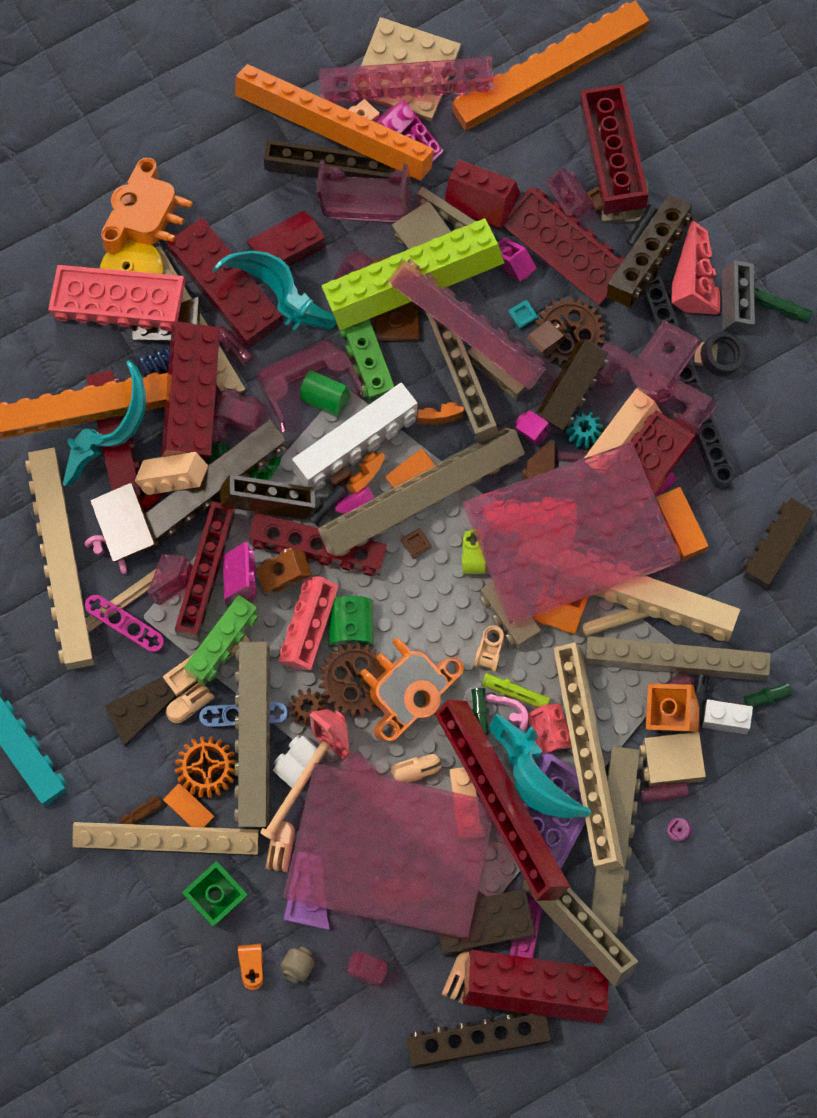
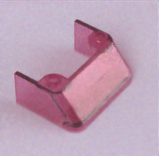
(363, 197)
(274, 378)

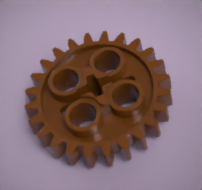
(587, 324)
(336, 687)

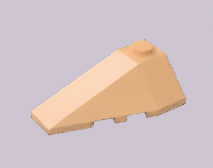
(626, 423)

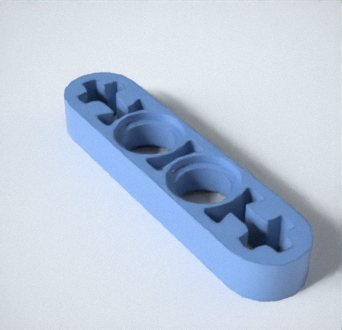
(216, 710)

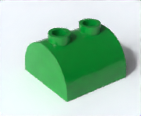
(351, 622)
(214, 894)

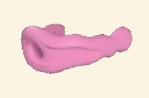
(98, 541)
(516, 719)

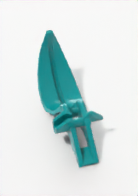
(279, 277)
(86, 443)
(530, 781)

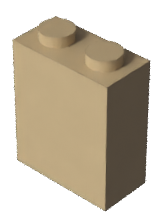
(672, 759)

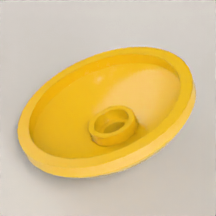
(140, 257)

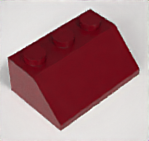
(481, 193)
(290, 239)

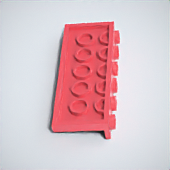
(116, 297)

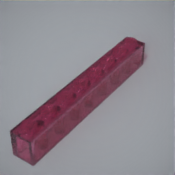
(465, 324)

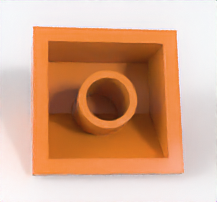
(564, 617)
(672, 708)

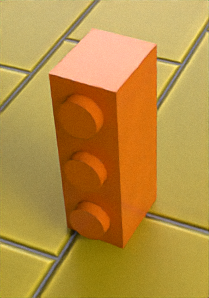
(682, 524)

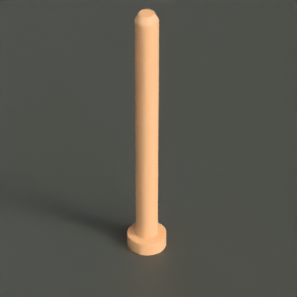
(294, 793)

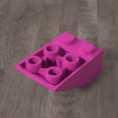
(404, 121)
(239, 574)

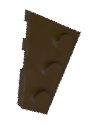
(188, 313)
(138, 708)

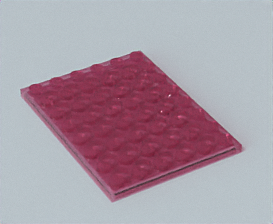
(571, 532)
(389, 850)

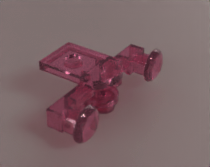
(658, 371)

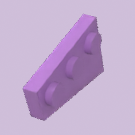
(306, 915)

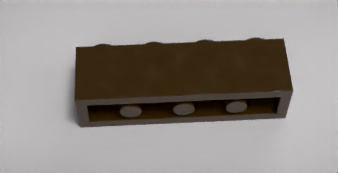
(267, 497)
(778, 544)

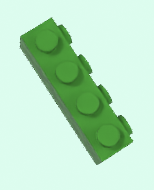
(368, 360)
(221, 640)

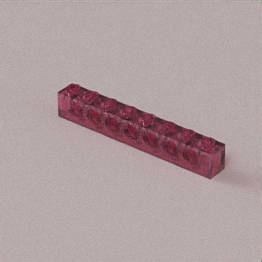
(396, 73)

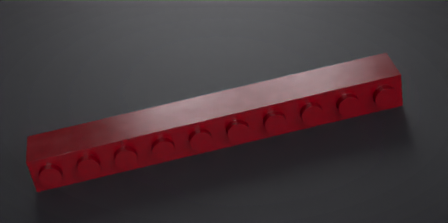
(502, 800)

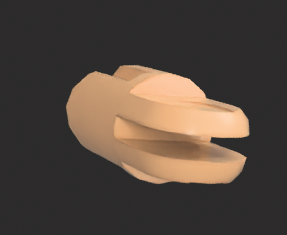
(189, 703)
(416, 768)
(281, 849)
(457, 971)

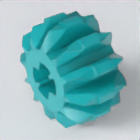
(592, 433)

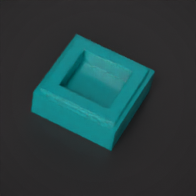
(523, 315)

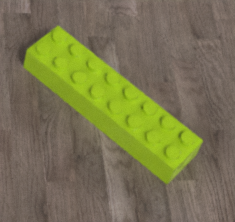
(446, 258)

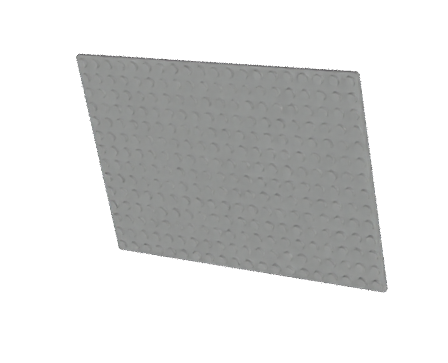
(432, 612)

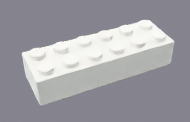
(356, 437)

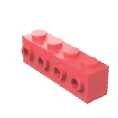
(308, 623)

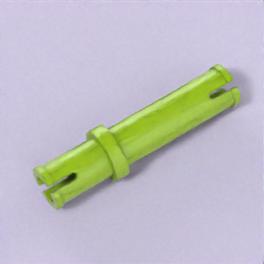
(515, 691)

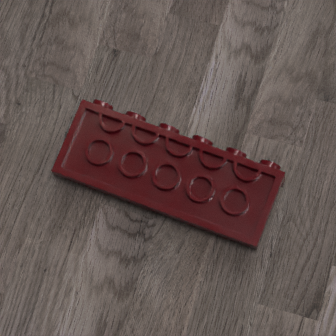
(563, 244)
(660, 447)

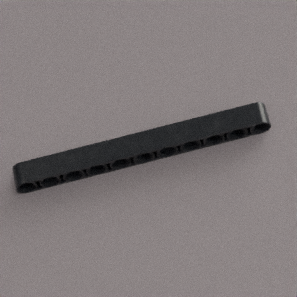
(709, 425)

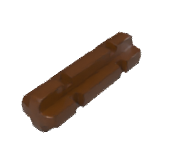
(142, 811)

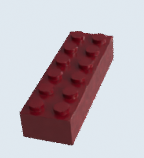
(613, 149)
(228, 289)
(191, 390)
(535, 986)

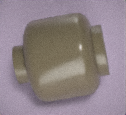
(297, 964)

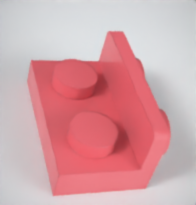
(550, 727)

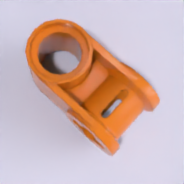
(251, 962)

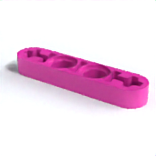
(126, 620)

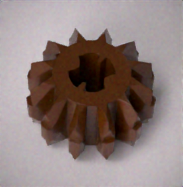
(297, 706)

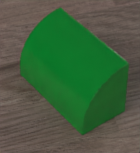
(324, 393)

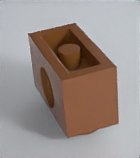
(295, 570)

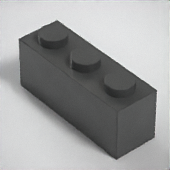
(738, 297)

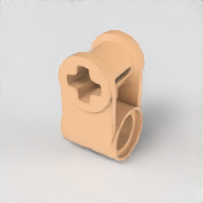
(488, 652)

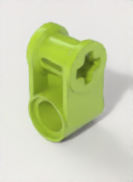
(472, 557)

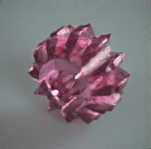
(367, 968)

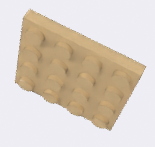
(403, 44)

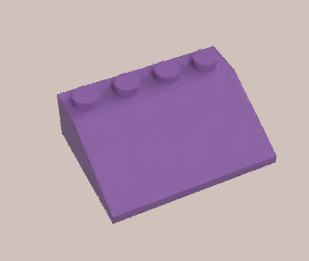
(558, 832)

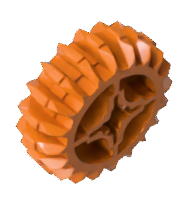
(216, 766)

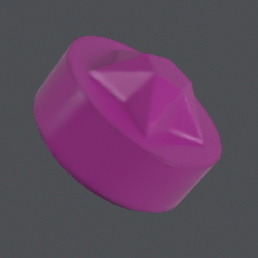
(679, 829)

